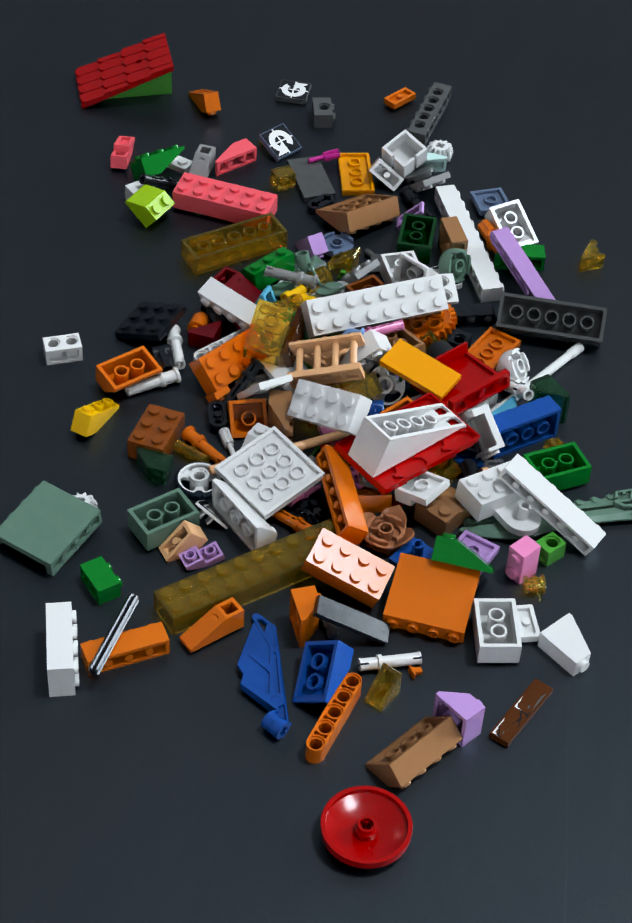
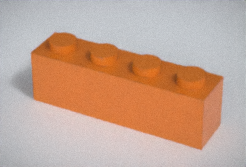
(132, 647)

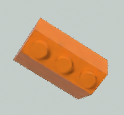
(126, 370)

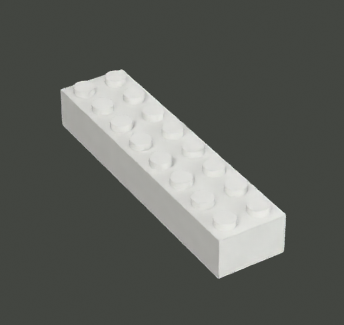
(374, 306)

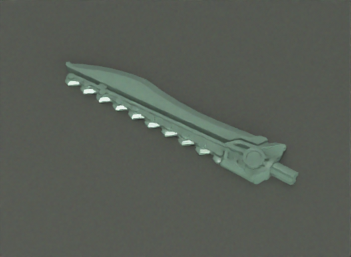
(608, 509)

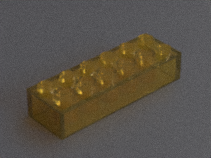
(233, 243)

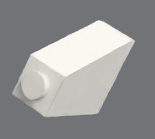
(566, 645)

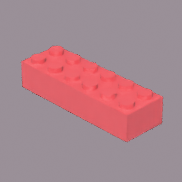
(221, 199)

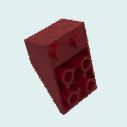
(238, 283)

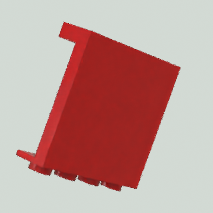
(476, 383)

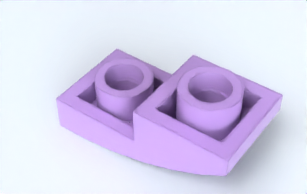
(199, 558)

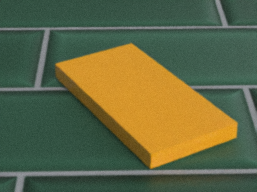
(355, 174)
(420, 369)

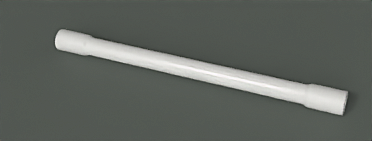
(570, 354)

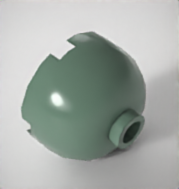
(456, 262)

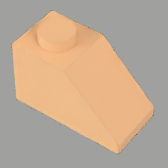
(181, 539)

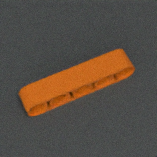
(333, 718)

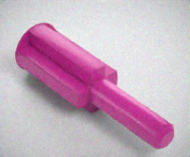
(326, 156)

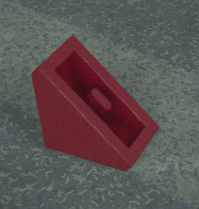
(205, 335)

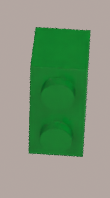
(100, 580)

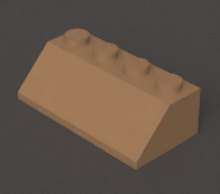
(415, 751)

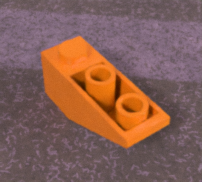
(215, 624)

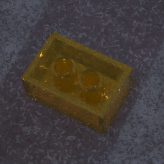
(268, 332)

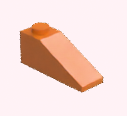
(206, 100)

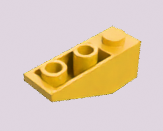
(93, 416)

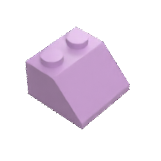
(465, 711)

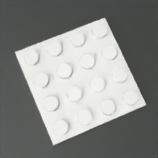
(269, 472)

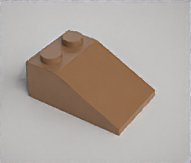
(442, 514)

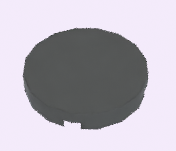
(420, 174)

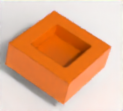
(218, 395)

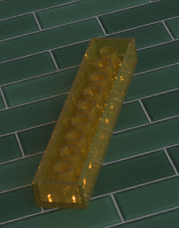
(243, 578)

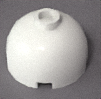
(516, 364)

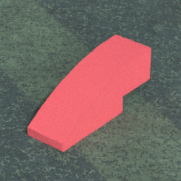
(122, 152)

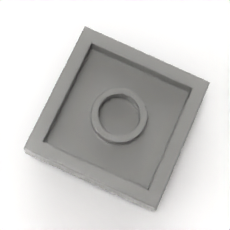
(430, 182)
(360, 271)

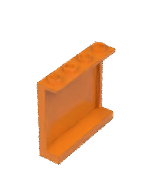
(431, 598)

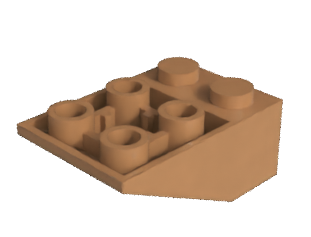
(277, 412)

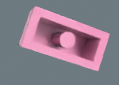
(522, 559)

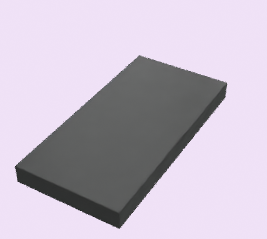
(311, 178)

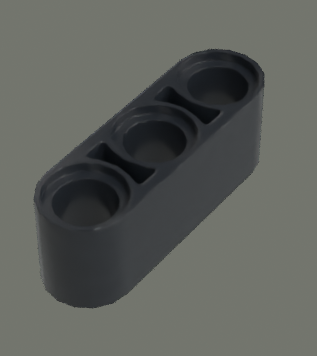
(475, 315)

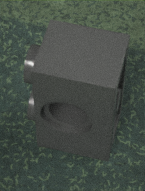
(323, 112)

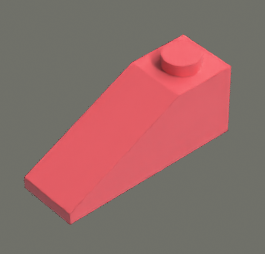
(236, 156)

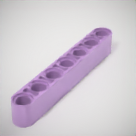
(519, 264)

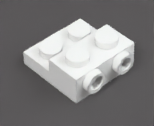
(422, 489)

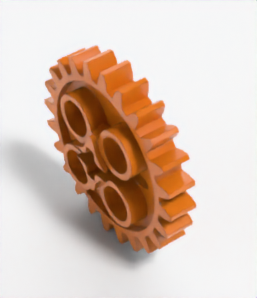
(438, 323)

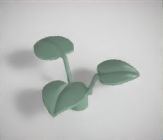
(308, 264)

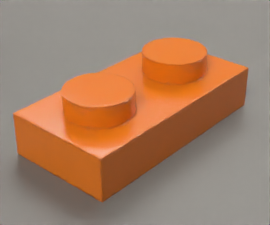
(399, 98)

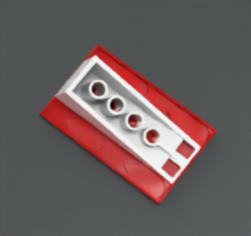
(406, 442)

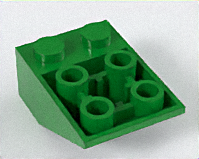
(154, 162)

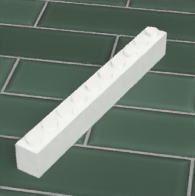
(482, 271)

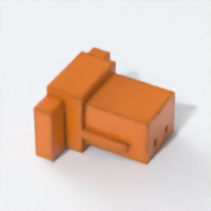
(414, 671)

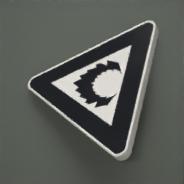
(213, 515)

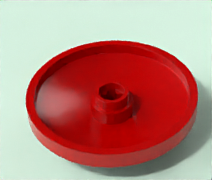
(366, 827)

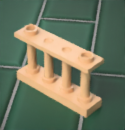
(331, 374)

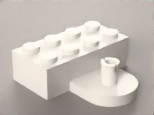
(489, 496)

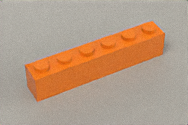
(342, 496)

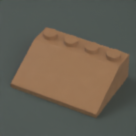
(360, 212)

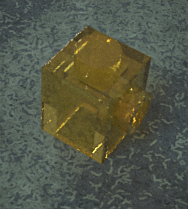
(282, 178)

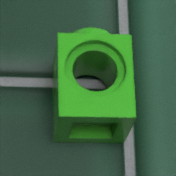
(551, 548)

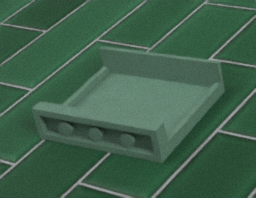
(50, 526)

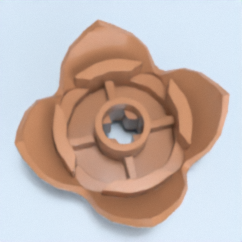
(388, 530)

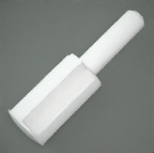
(227, 439)

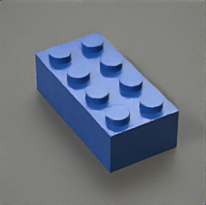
(527, 424)

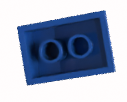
(322, 670)

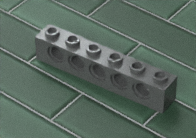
(430, 112)

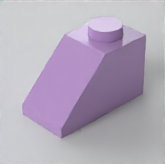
(314, 244)

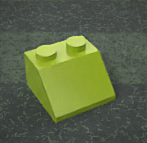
(149, 204)

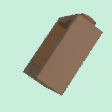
(451, 234)

